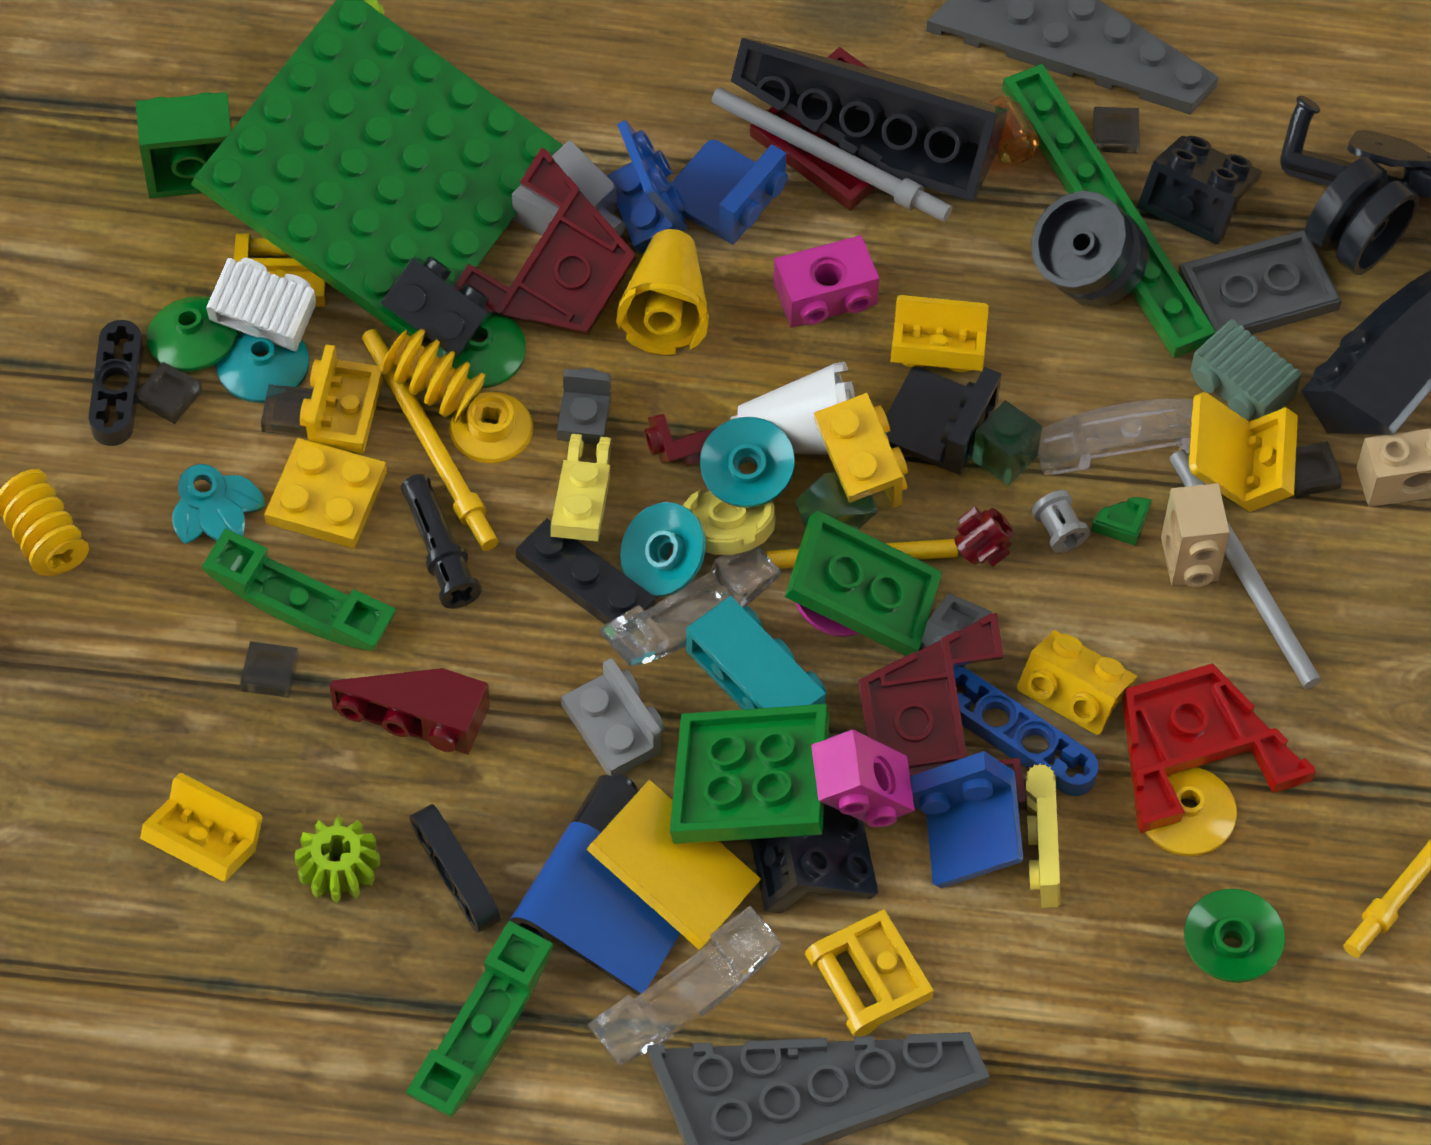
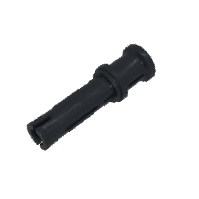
(445, 557)

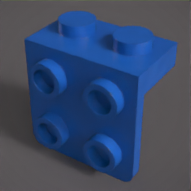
(728, 189)

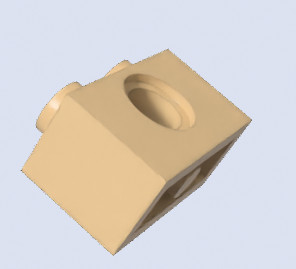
(1396, 467)

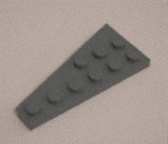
(1082, 40)
(809, 1086)

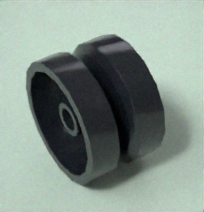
(1362, 215)
(1090, 248)

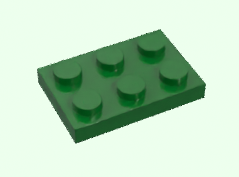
(863, 584)

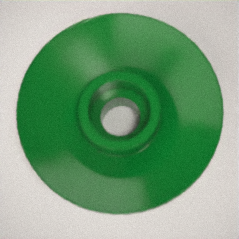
(187, 337)
(498, 355)
(1236, 916)

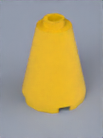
(665, 297)

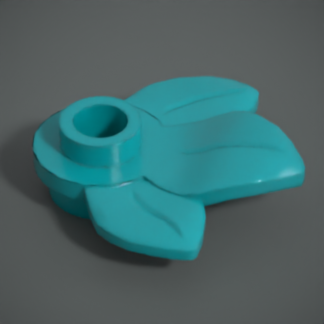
(215, 509)

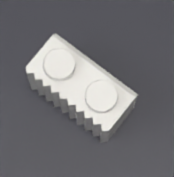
(262, 302)

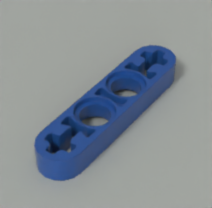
(1020, 725)

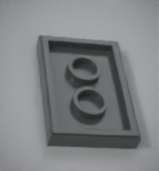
(1262, 284)

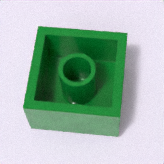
(179, 138)

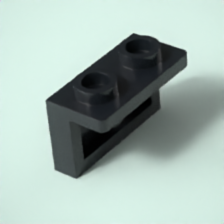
(437, 304)

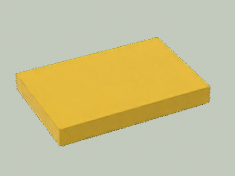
(683, 882)

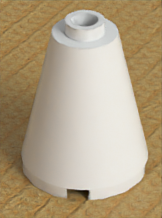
(795, 403)

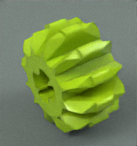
(318, 856)

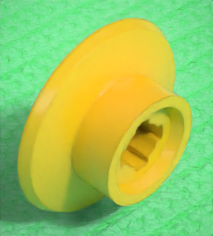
(491, 442)

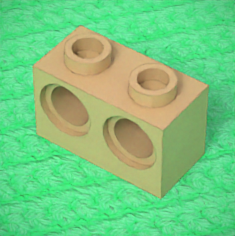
(1195, 535)

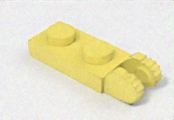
(582, 492)
(1044, 833)

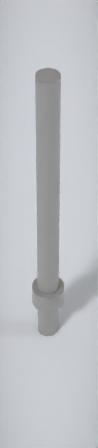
(905, 192)
(1257, 590)

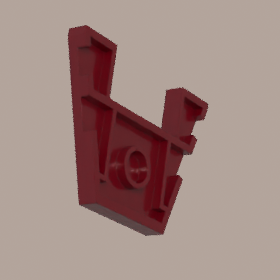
(571, 266)
(916, 701)

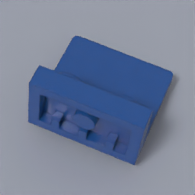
(644, 191)
(969, 817)

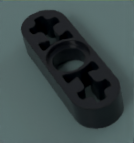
(123, 399)
(455, 868)

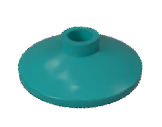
(250, 375)
(742, 442)
(647, 548)

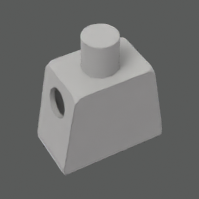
(600, 191)

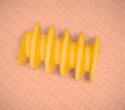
(432, 374)
(41, 524)

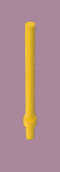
(466, 503)
(1383, 912)

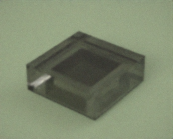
(1116, 129)
(168, 392)
(283, 410)
(1316, 470)
(269, 669)

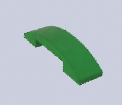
(295, 597)
(483, 1022)

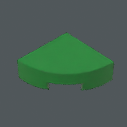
(1123, 520)

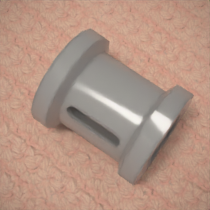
(1052, 518)

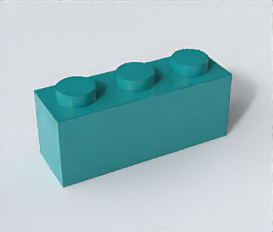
(748, 661)

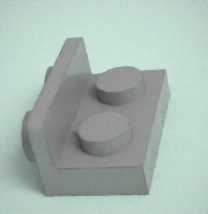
(615, 720)

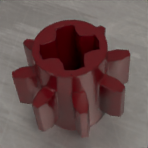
(983, 536)

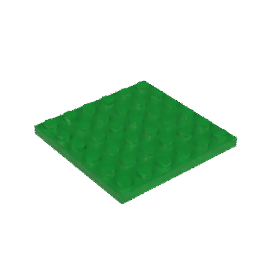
(373, 159)

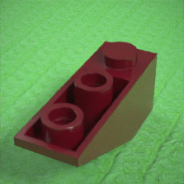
(423, 704)

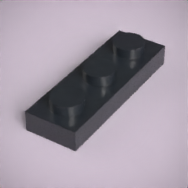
(581, 575)

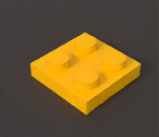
(325, 493)

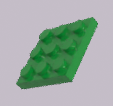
(748, 774)

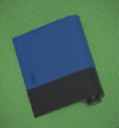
(590, 907)

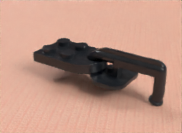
(1364, 143)

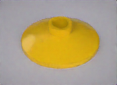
(1203, 826)

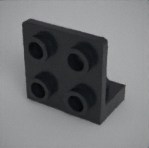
(1197, 187)
(940, 417)
(823, 863)

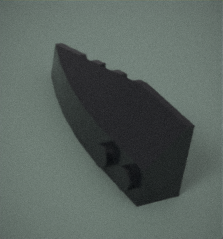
(883, 118)
(1378, 368)

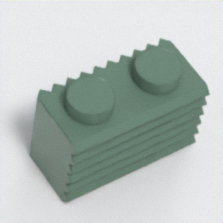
(1244, 372)

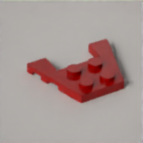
(1191, 723)

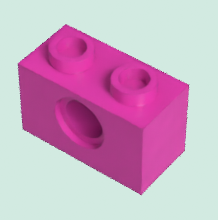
(842, 264)
(863, 778)

